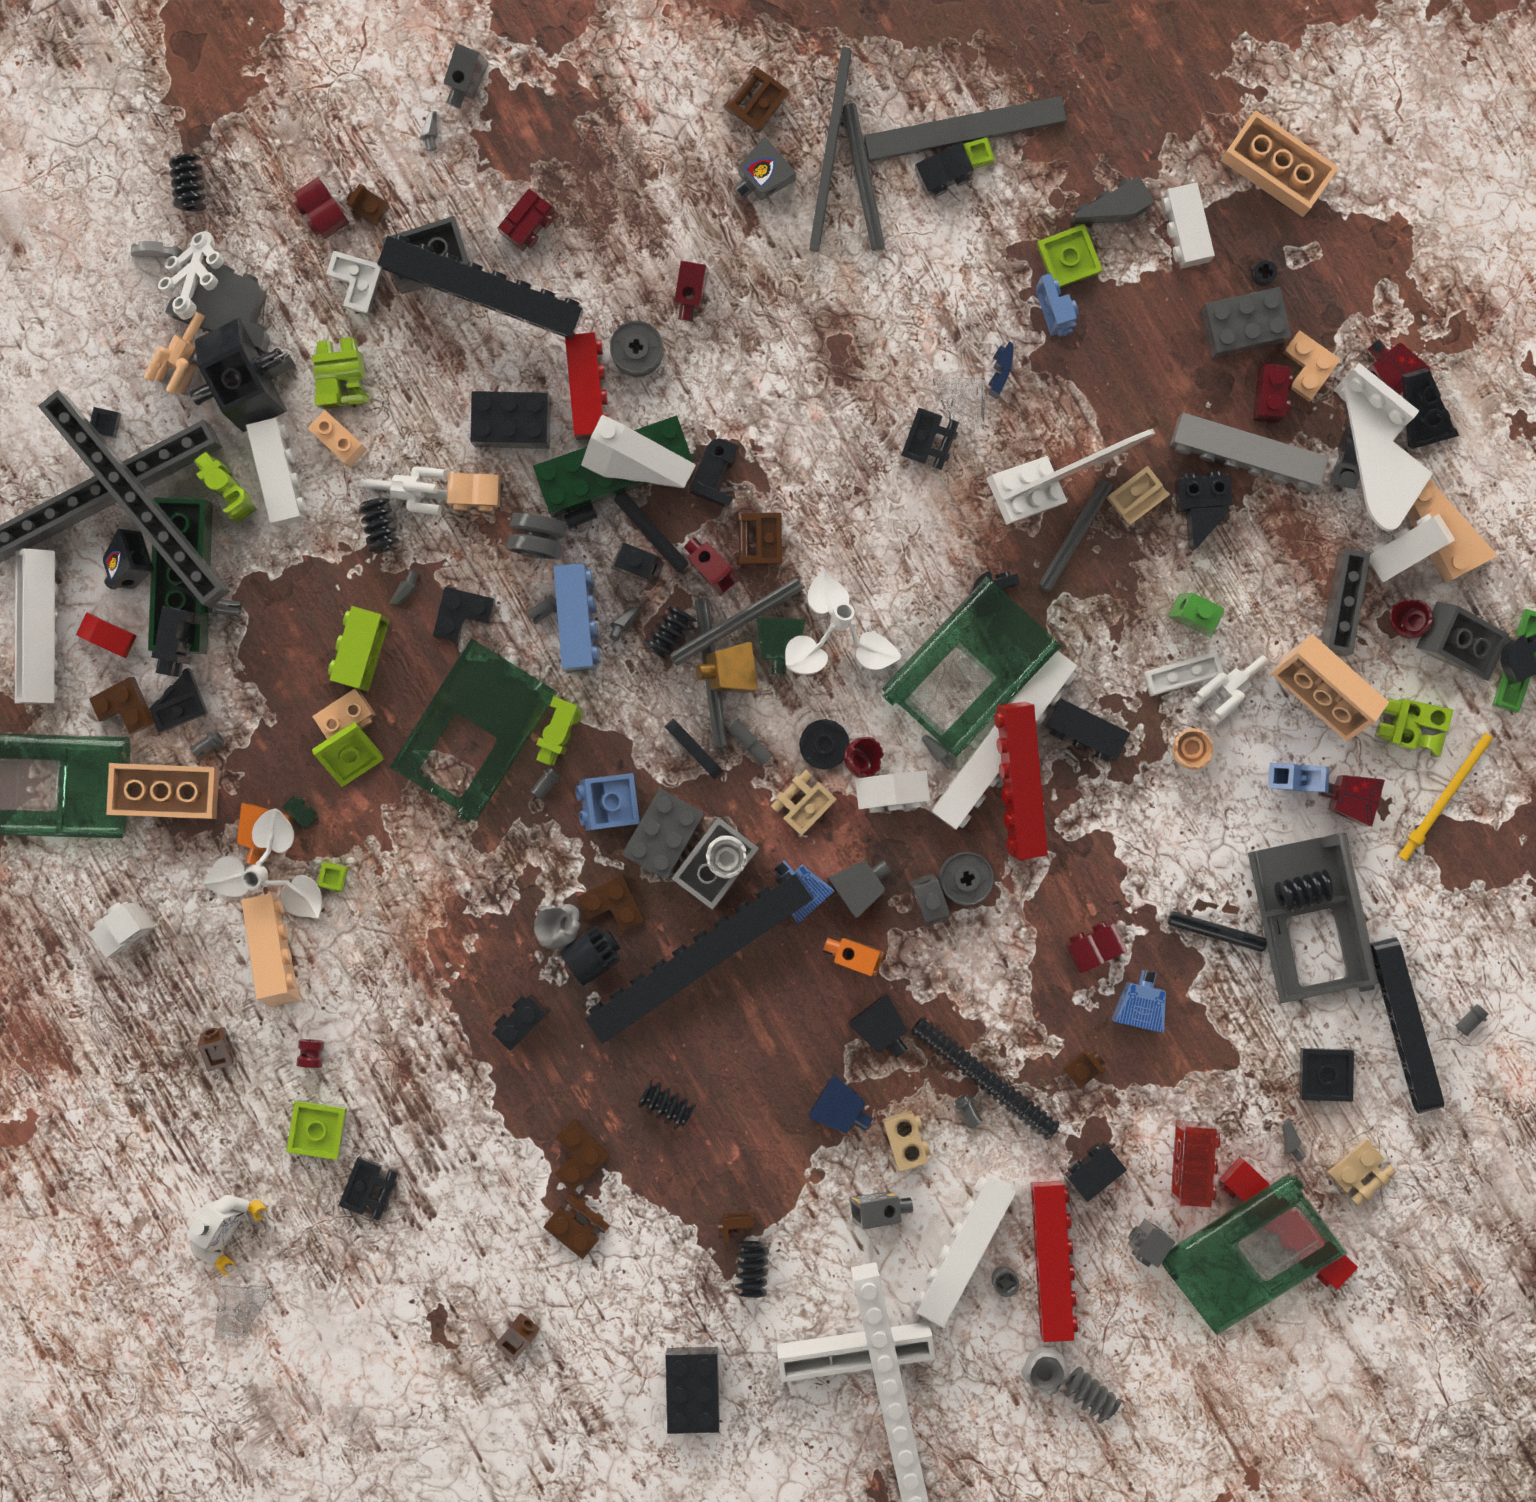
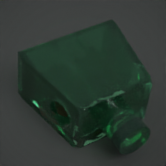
(773, 639)

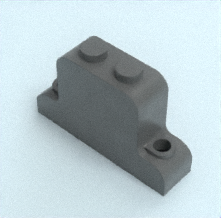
(231, 299)

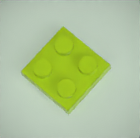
(1070, 256)
(348, 754)
(316, 1130)

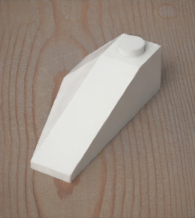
(625, 454)

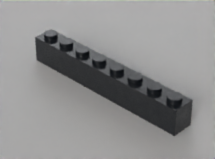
(480, 287)

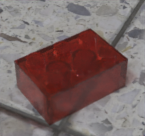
(1194, 1163)

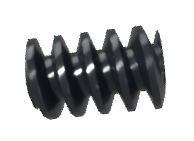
(185, 184)
(378, 526)
(669, 632)
(1304, 889)
(666, 1105)
(752, 1269)

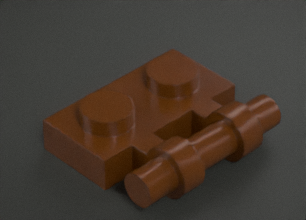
(571, 1231)

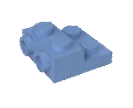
(1058, 311)
(607, 802)

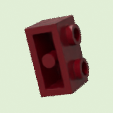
(1272, 393)

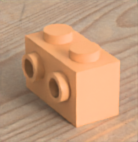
(344, 712)

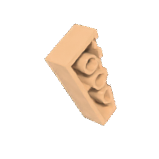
(1469, 547)
(269, 950)

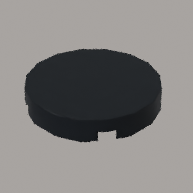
(824, 744)

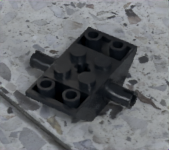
(231, 353)

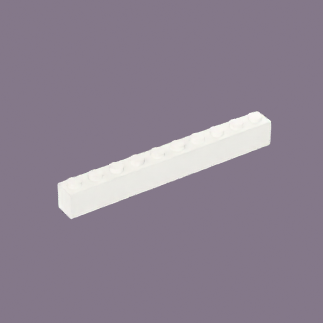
(889, 1382)

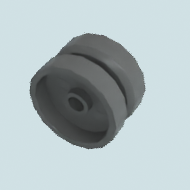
(535, 536)

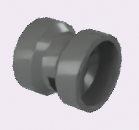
(1008, 1284)

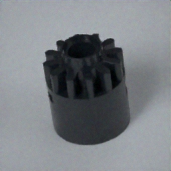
(591, 955)

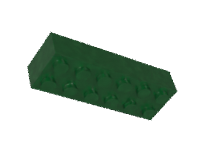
(572, 486)
(167, 589)

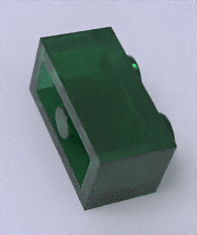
(300, 812)

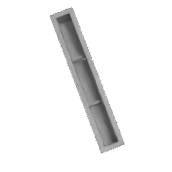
(1248, 451)

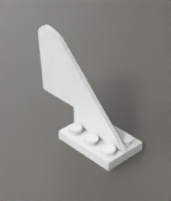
(1387, 472)
(1036, 486)

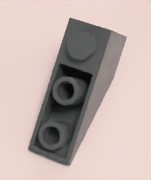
(1118, 206)

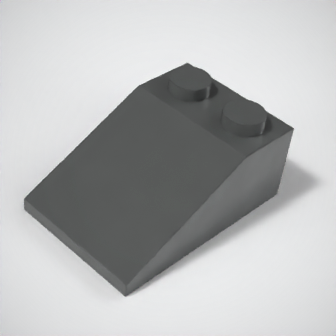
(1463, 640)

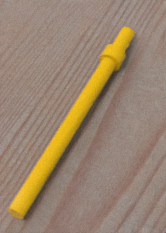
(1417, 836)

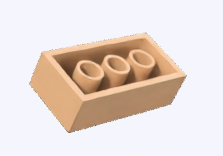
(1279, 163)
(1330, 688)
(162, 791)

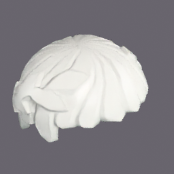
(726, 856)

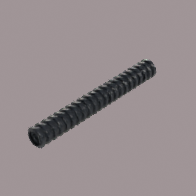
(985, 1078)

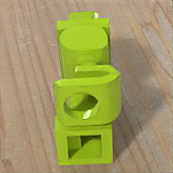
(334, 367)
(218, 478)
(1407, 724)
(558, 732)

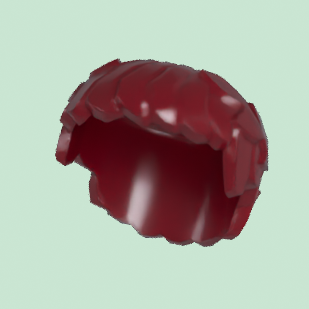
(1411, 618)
(863, 757)

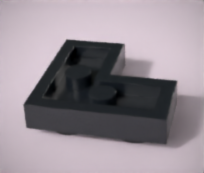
(457, 606)

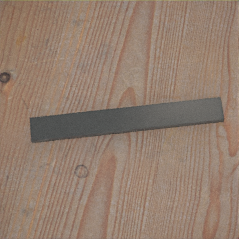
(965, 129)
(830, 149)

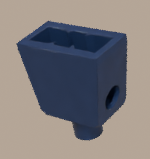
(840, 1107)

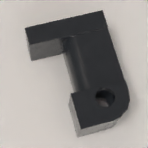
(712, 472)

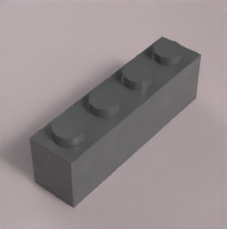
(1345, 601)

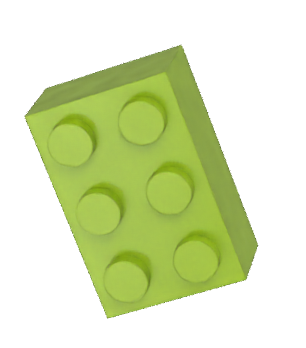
(358, 648)

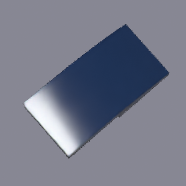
(1003, 364)

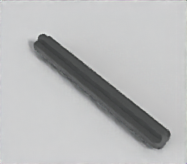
(1075, 535)

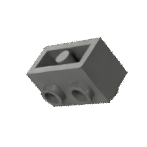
(1150, 1243)

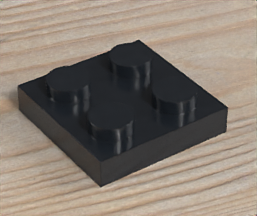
(1326, 1074)

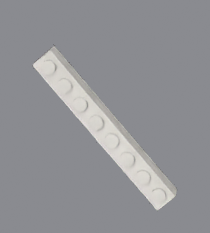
(983, 765)

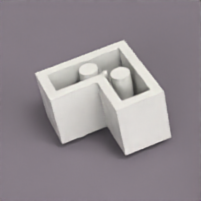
(892, 791)
(120, 928)

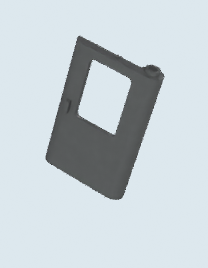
(1304, 858)

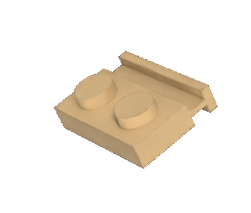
(1138, 495)

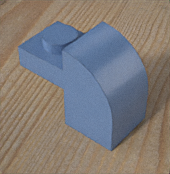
(1298, 777)

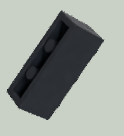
(1087, 731)

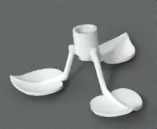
(829, 596)
(274, 833)

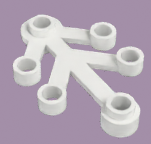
(201, 245)

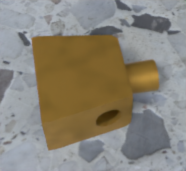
(730, 669)

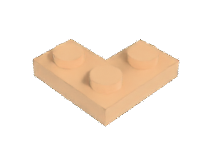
(1316, 364)

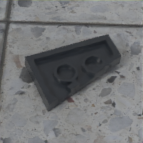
(1433, 419)

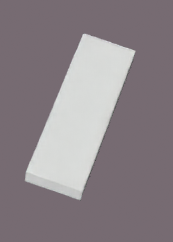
(1183, 673)

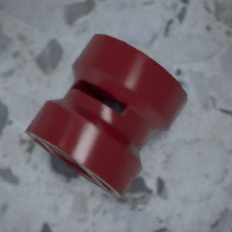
(313, 1049)

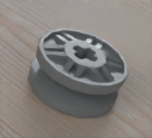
(636, 333)
(979, 885)

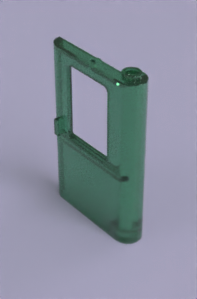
(495, 699)

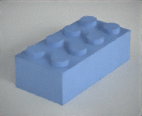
(575, 617)

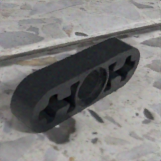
(693, 748)

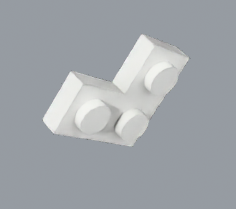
(361, 275)

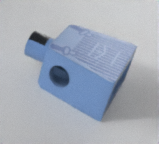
(814, 883)
(1142, 1004)

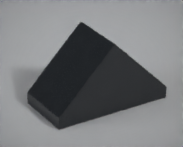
(1202, 522)

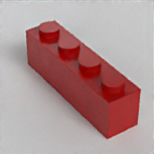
(585, 383)

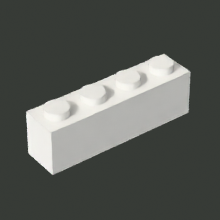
(275, 472)

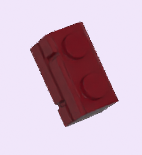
(526, 220)

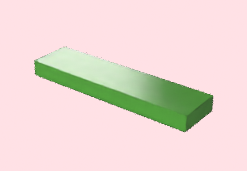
(1511, 695)

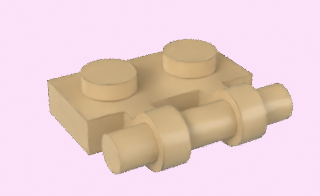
(809, 808)
(1358, 1165)

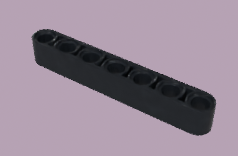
(1407, 1025)

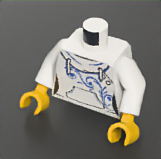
(216, 1225)

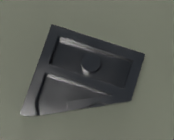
(179, 703)

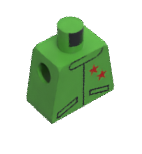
(1197, 613)

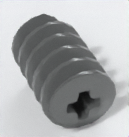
(1092, 1395)

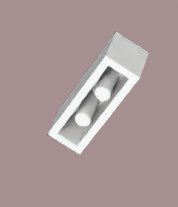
(1187, 225)
(1410, 546)

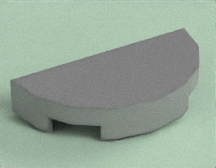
(154, 249)

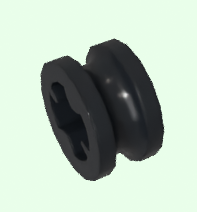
(1257, 277)

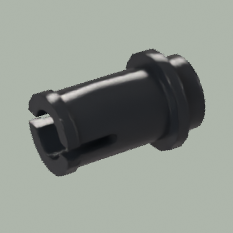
(580, 516)

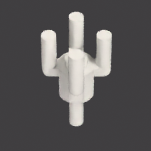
(413, 489)
(1229, 689)

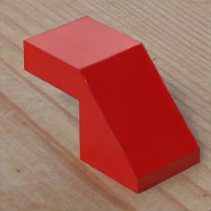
(106, 635)

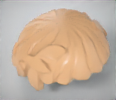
(1193, 749)

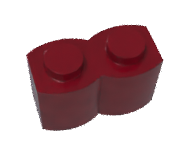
(321, 208)
(1095, 947)

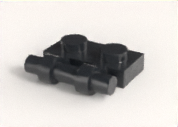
(922, 436)
(361, 1185)

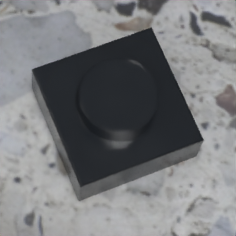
(105, 421)

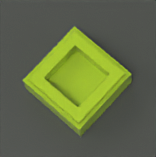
(979, 152)
(332, 876)

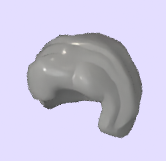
(557, 926)
(1046, 1370)

